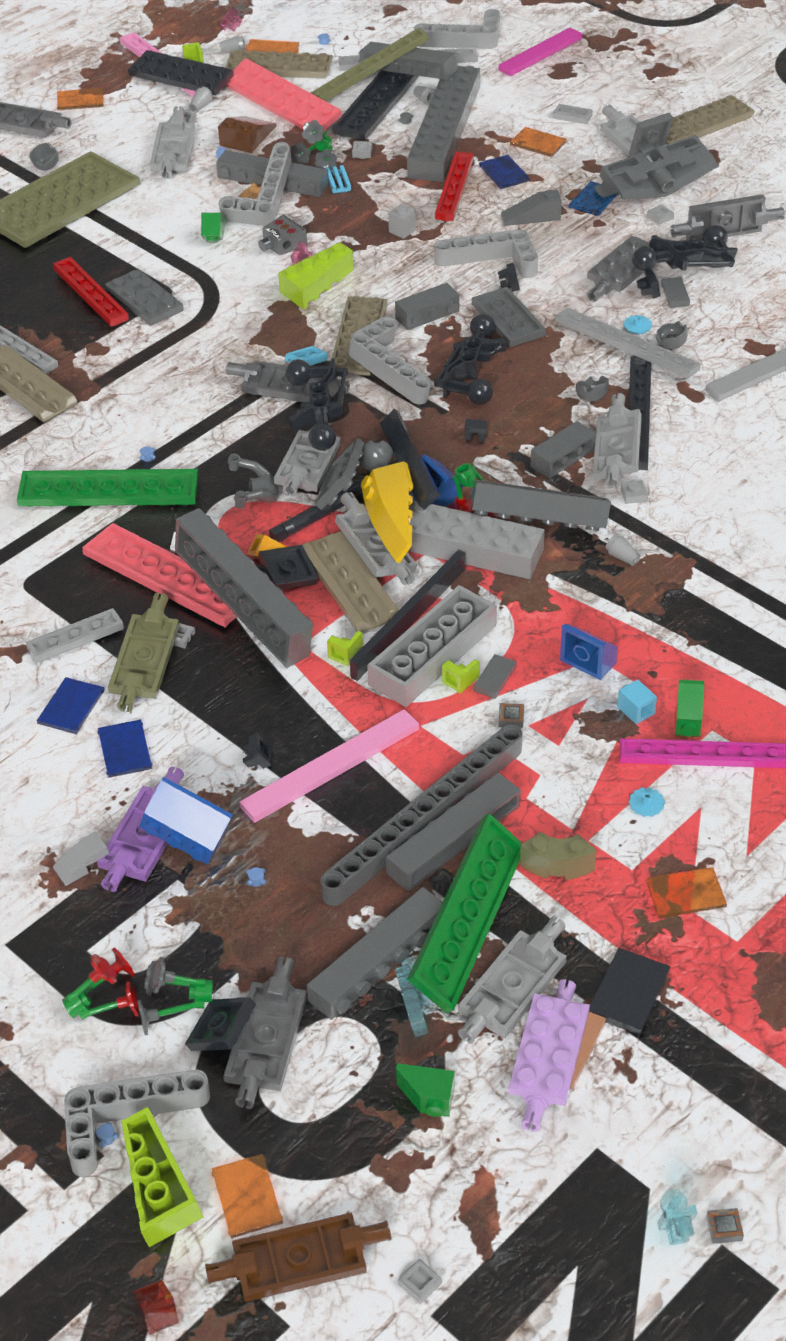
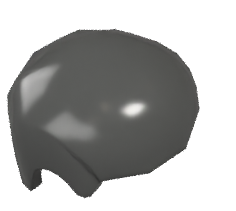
(44, 156)
(672, 335)
(592, 390)
(376, 455)

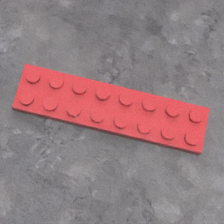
(281, 96)
(157, 571)

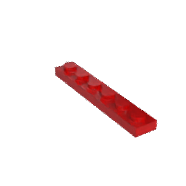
(454, 186)
(91, 291)

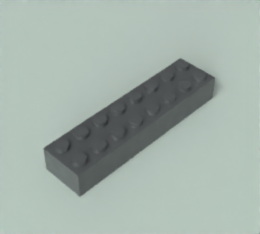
(243, 588)

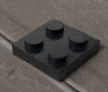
(288, 567)
(220, 1024)

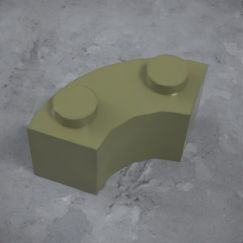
(558, 857)

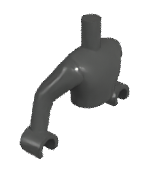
(260, 488)

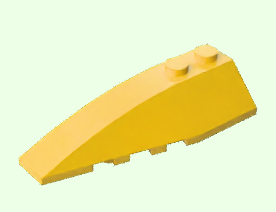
(388, 506)

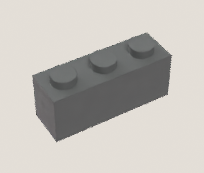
(427, 306)
(563, 449)

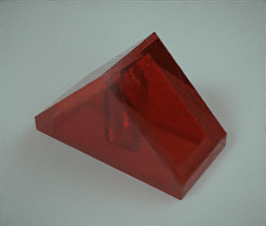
(156, 1306)

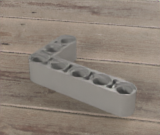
(464, 36)
(264, 209)
(489, 247)
(370, 351)
(123, 1105)

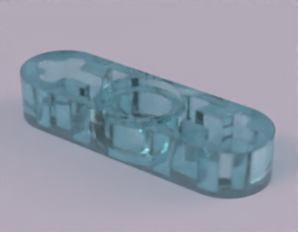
(411, 1001)

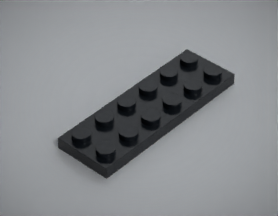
(180, 72)

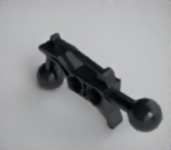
(687, 253)
(470, 358)
(320, 408)

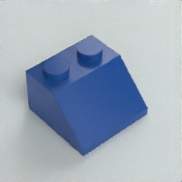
(443, 480)
(587, 651)

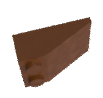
(244, 132)

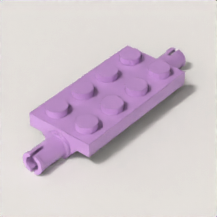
(548, 1052)

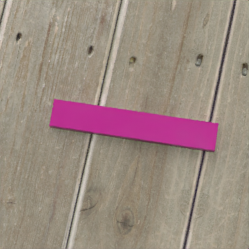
(540, 51)

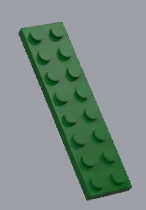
(108, 487)
(466, 914)

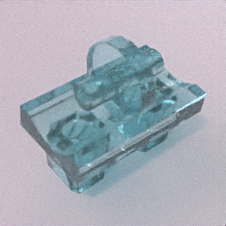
(676, 1217)

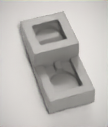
(74, 861)

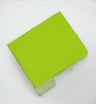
(193, 52)
(344, 649)
(460, 676)

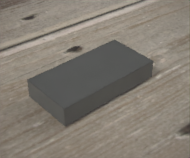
(675, 292)
(495, 676)

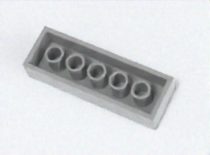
(483, 539)
(440, 635)

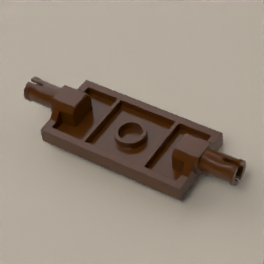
(298, 1256)

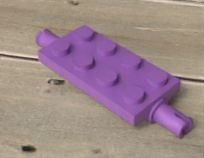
(131, 847)

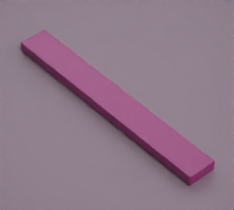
(703, 753)

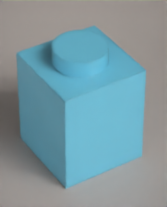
(637, 701)

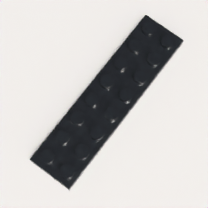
(373, 105)

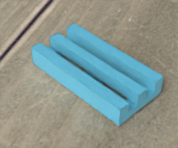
(336, 172)
(311, 355)

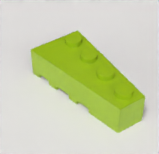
(315, 274)
(159, 1186)

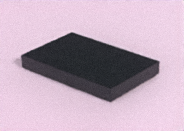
(629, 990)

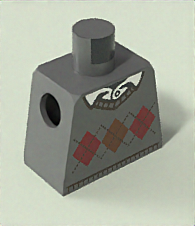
(282, 235)

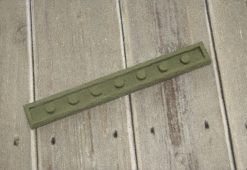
(371, 64)

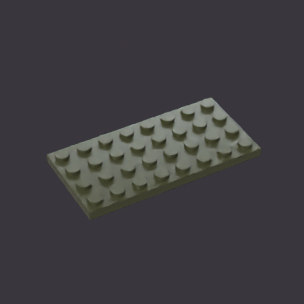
(62, 197)

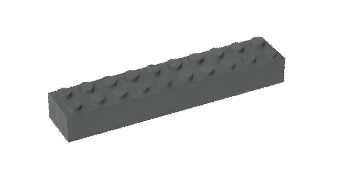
(443, 125)

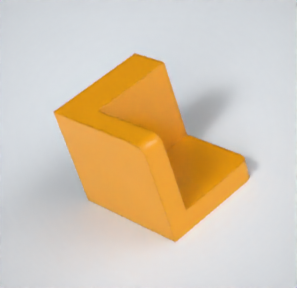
(262, 543)

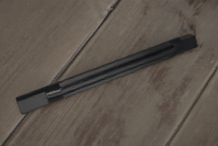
(312, 515)

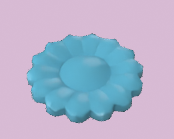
(637, 324)
(646, 802)

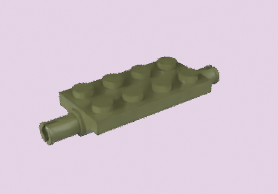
(144, 654)

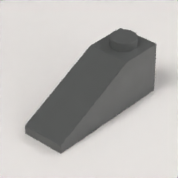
(537, 208)

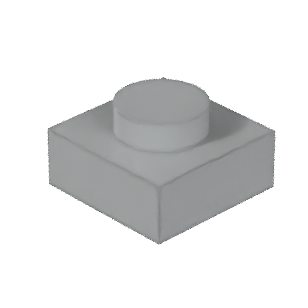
(362, 149)
(634, 492)

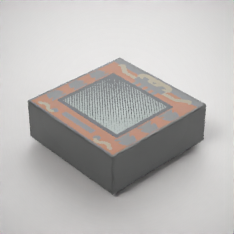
(511, 714)
(725, 1225)

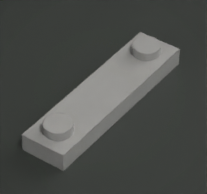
(74, 635)

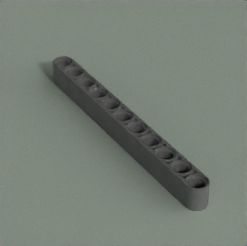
(468, 775)

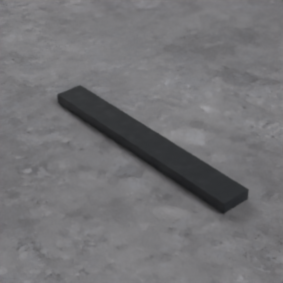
(640, 399)
(406, 450)
(407, 614)

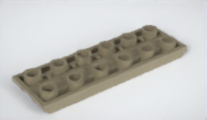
(285, 64)
(709, 118)
(356, 315)
(32, 387)
(350, 582)

